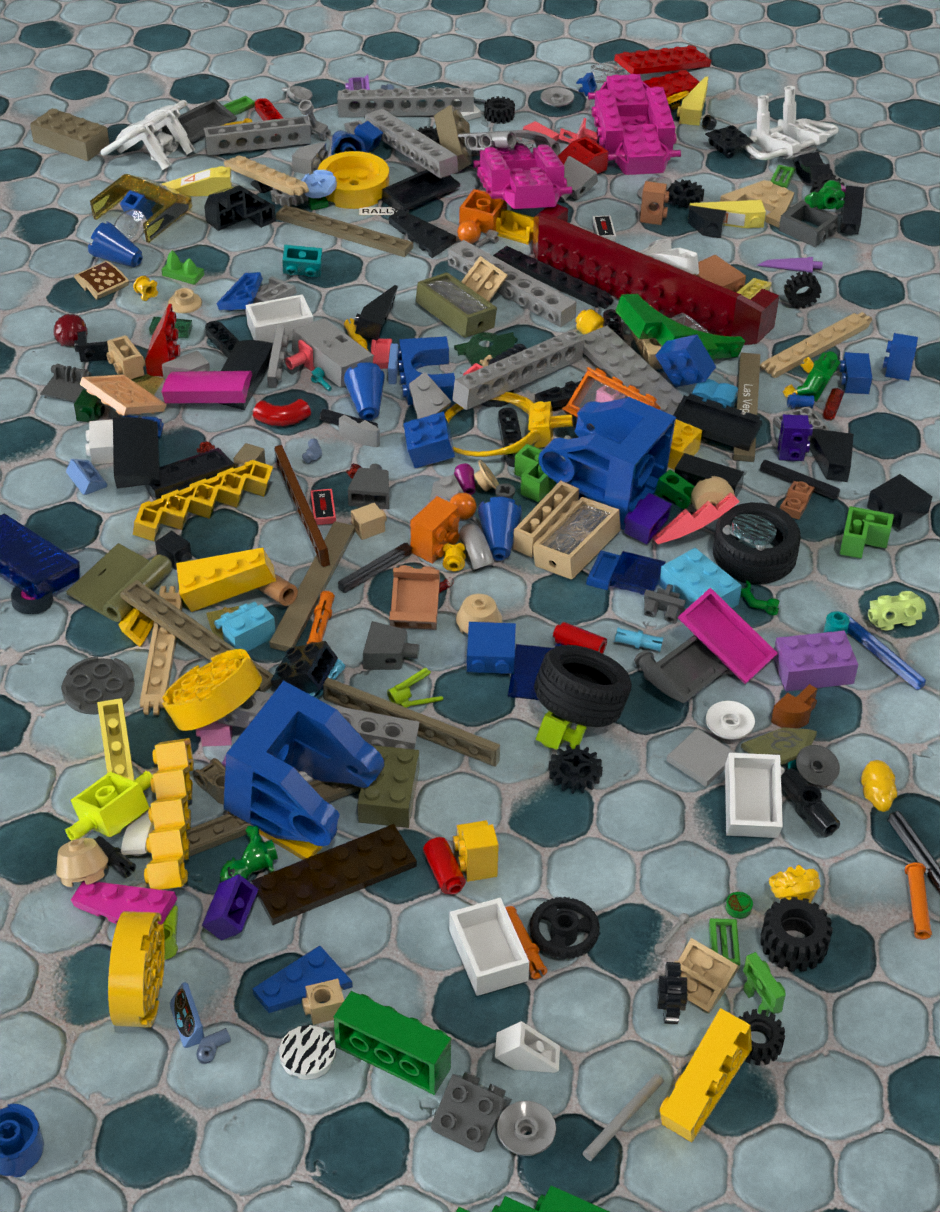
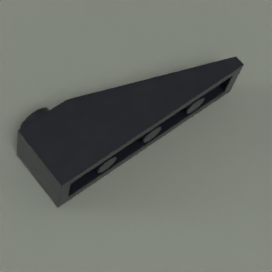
(374, 314)

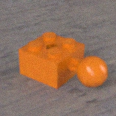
(478, 215)
(439, 525)

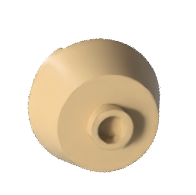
(710, 490)
(477, 609)
(81, 861)

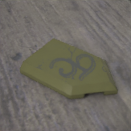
(782, 742)

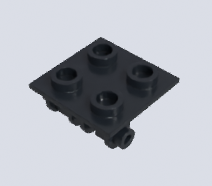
(727, 139)

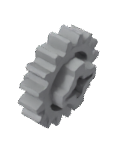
(285, 199)

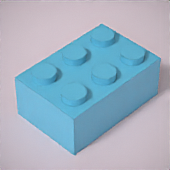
(694, 574)

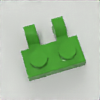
(761, 980)

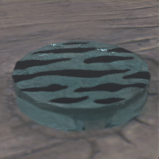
(754, 528)

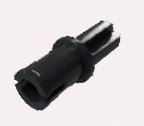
(115, 857)

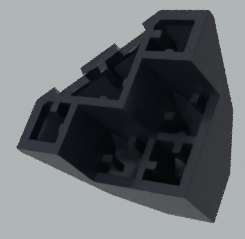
(235, 205)

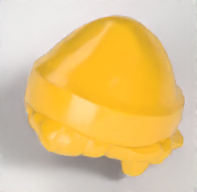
(795, 883)

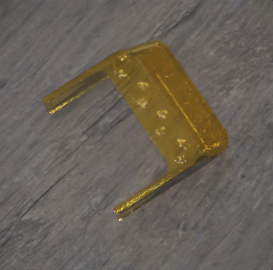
(174, 202)

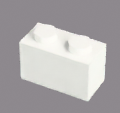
(100, 441)

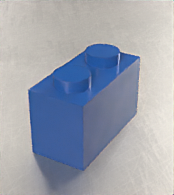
(901, 356)
(856, 373)

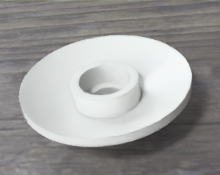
(730, 720)

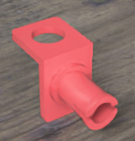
(583, 131)
(304, 357)

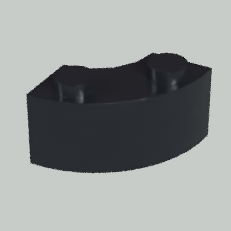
(810, 167)

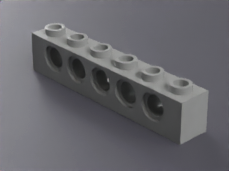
(264, 129)

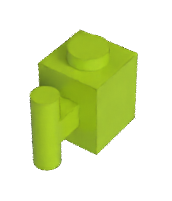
(556, 731)

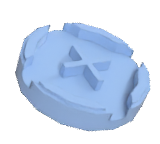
(320, 183)

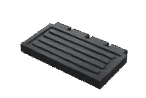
(719, 423)

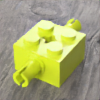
(109, 805)

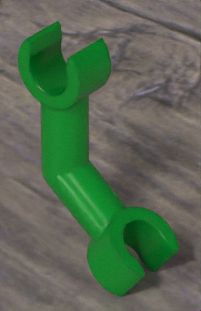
(769, 606)

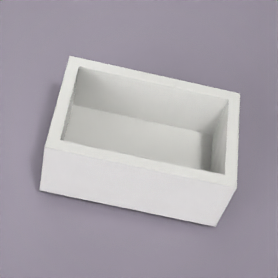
(284, 312)
(753, 795)
(489, 946)

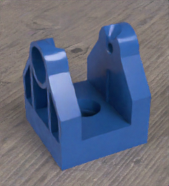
(616, 459)
(291, 735)

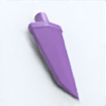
(795, 264)

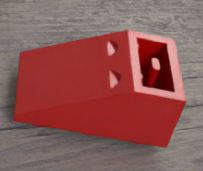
(587, 153)
(163, 343)

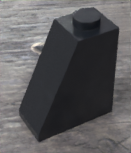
(852, 210)
(832, 453)

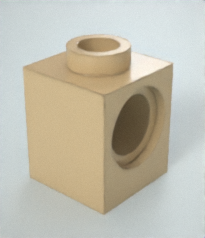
(325, 991)

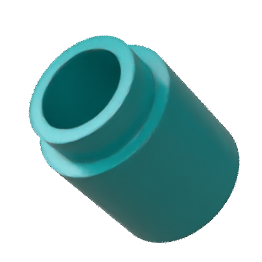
(836, 622)

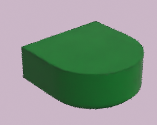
(317, 203)

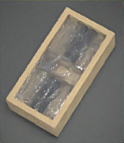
(576, 538)

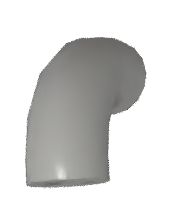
(476, 545)

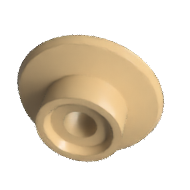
(185, 301)
(485, 477)

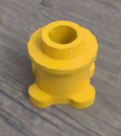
(143, 286)
(454, 557)

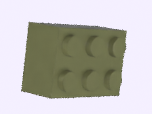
(392, 794)

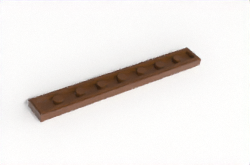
(302, 506)

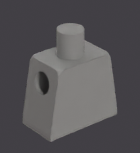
(579, 178)

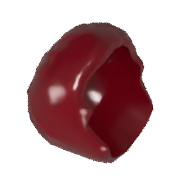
(66, 329)

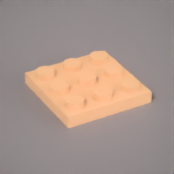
(123, 394)

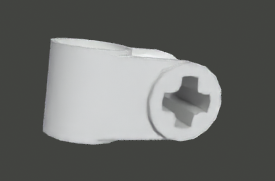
(167, 142)

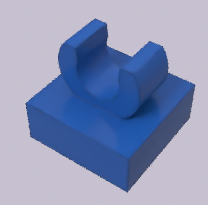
(588, 83)

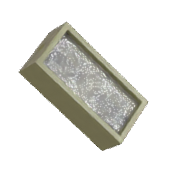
(456, 304)

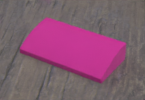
(206, 387)
(727, 635)

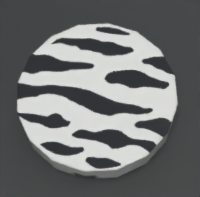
(307, 1052)

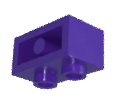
(793, 437)
(647, 518)
(230, 907)

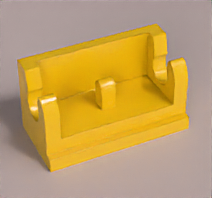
(515, 226)

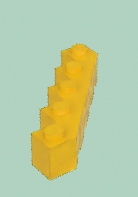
(201, 498)
(170, 815)

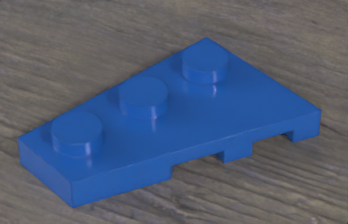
(241, 293)
(288, 985)

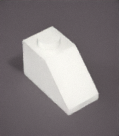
(527, 1049)

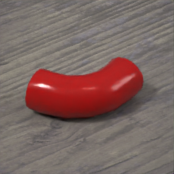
(281, 415)

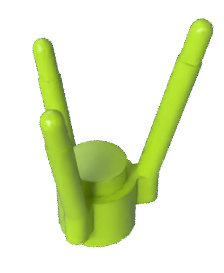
(401, 693)

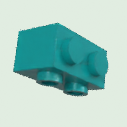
(302, 260)

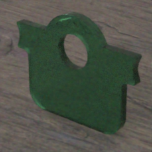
(475, 352)

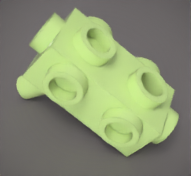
(905, 609)

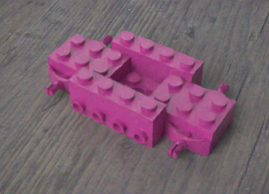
(634, 124)
(522, 177)

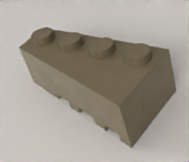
(450, 124)

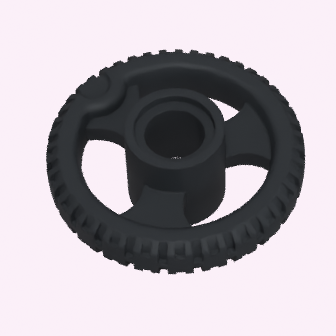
(567, 918)

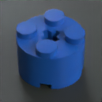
(19, 1140)

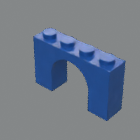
(424, 352)

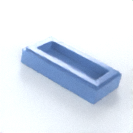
(393, 364)

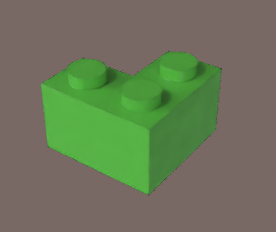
(534, 481)
(864, 528)

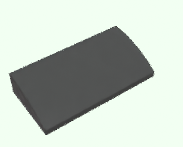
(206, 115)
(686, 670)

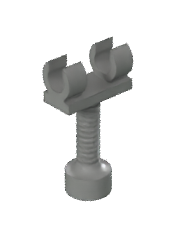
(306, 108)

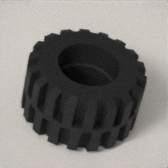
(791, 950)

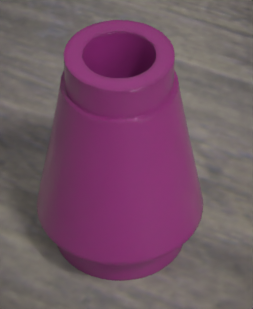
(465, 476)

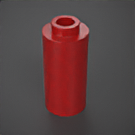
(571, 635)
(444, 865)

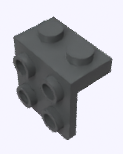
(469, 1111)

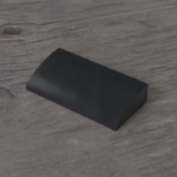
(417, 190)
(249, 356)
(135, 452)
(188, 471)

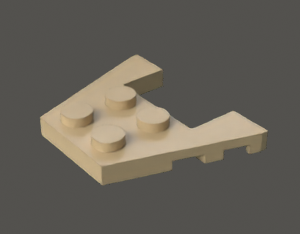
(774, 198)

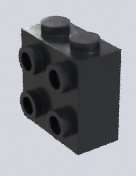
(900, 498)
(306, 666)

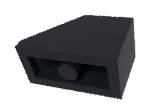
(707, 221)

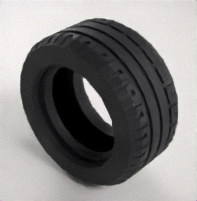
(749, 563)
(582, 686)

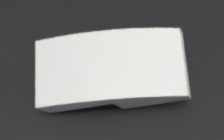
(135, 836)

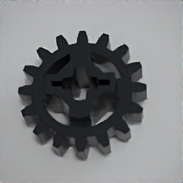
(685, 192)
(575, 769)
(672, 993)

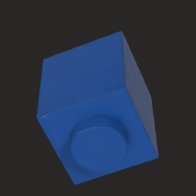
(369, 134)

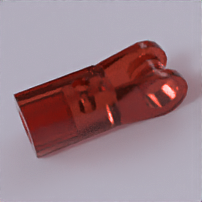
(833, 404)

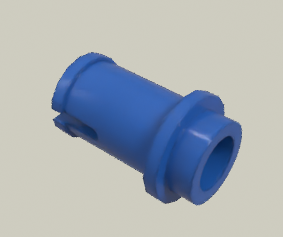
(800, 401)

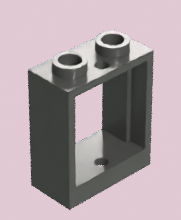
(791, 224)

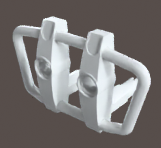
(145, 130)
(794, 133)

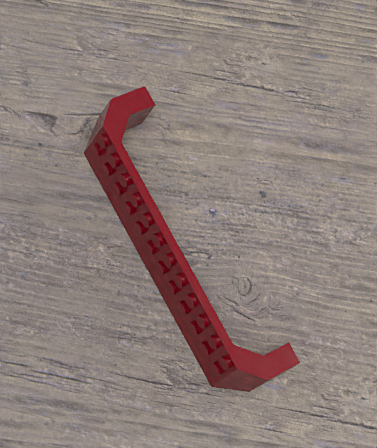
(662, 286)

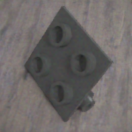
(65, 382)

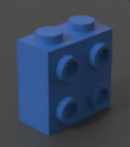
(491, 647)

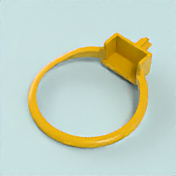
(540, 423)

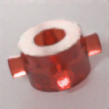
(205, 446)
(353, 469)

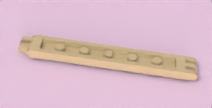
(267, 175)
(816, 344)
(159, 659)

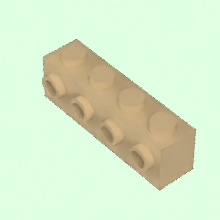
(544, 516)

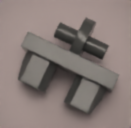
(666, 601)

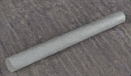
(623, 1117)

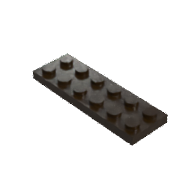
(333, 874)

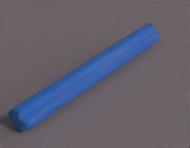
(885, 654)

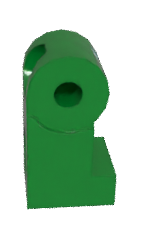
(675, 488)

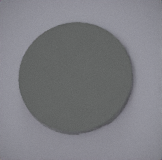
(97, 681)

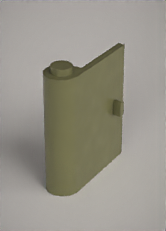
(112, 574)

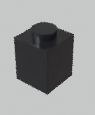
(174, 548)

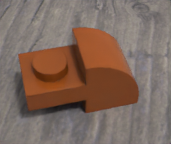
(795, 711)

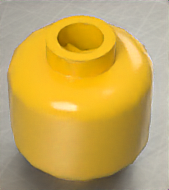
(589, 321)

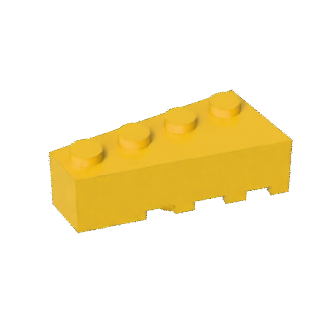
(223, 577)
(707, 1075)

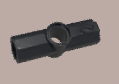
(809, 802)

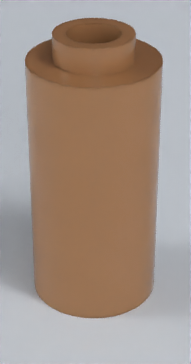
(280, 591)

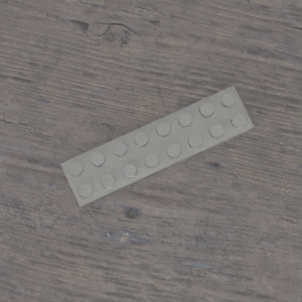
(621, 361)

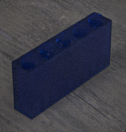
(33, 561)

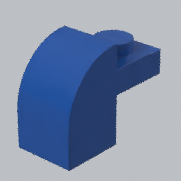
(138, 202)

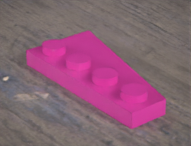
(113, 899)

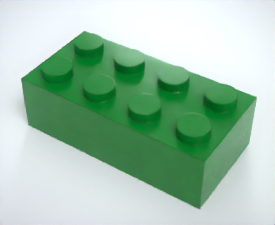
(392, 1042)

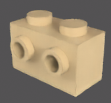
(125, 357)

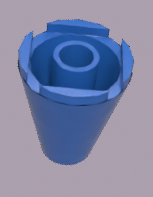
(345, 142)
(114, 246)
(365, 388)
(498, 523)

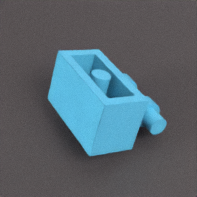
(247, 626)

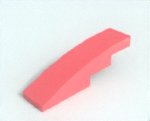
(687, 523)

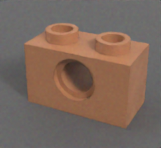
(654, 193)

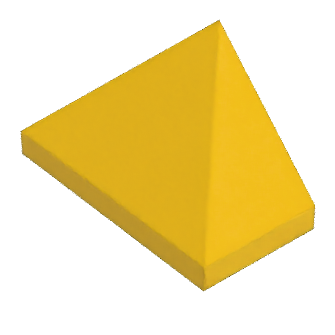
(136, 626)

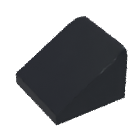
(263, 188)

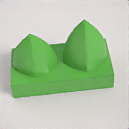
(184, 272)

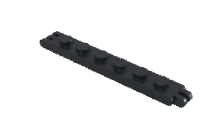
(555, 278)

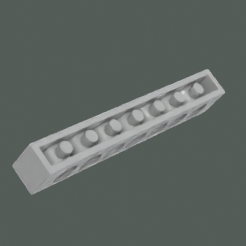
(397, 107)
(414, 144)
(518, 285)
(518, 369)
(373, 727)

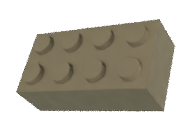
(69, 134)

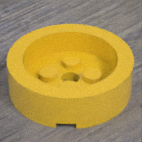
(363, 170)
(212, 690)
(136, 969)

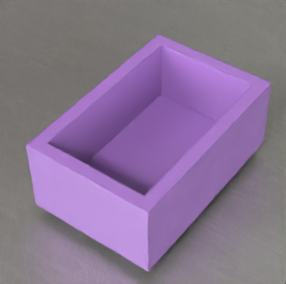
(815, 660)

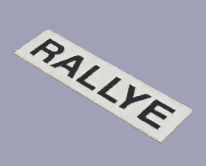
(377, 211)

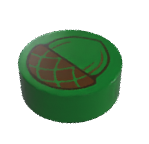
(739, 905)

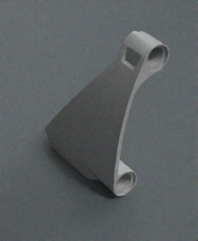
(506, 139)

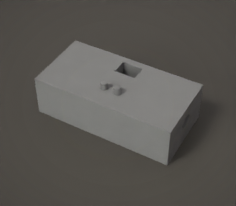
(331, 348)

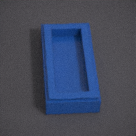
(603, 570)

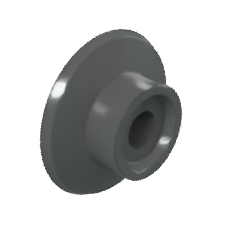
(821, 758)

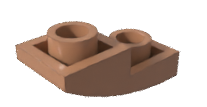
(797, 499)

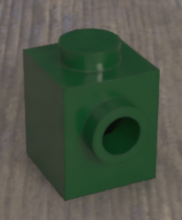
(88, 407)

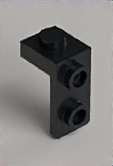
(90, 351)

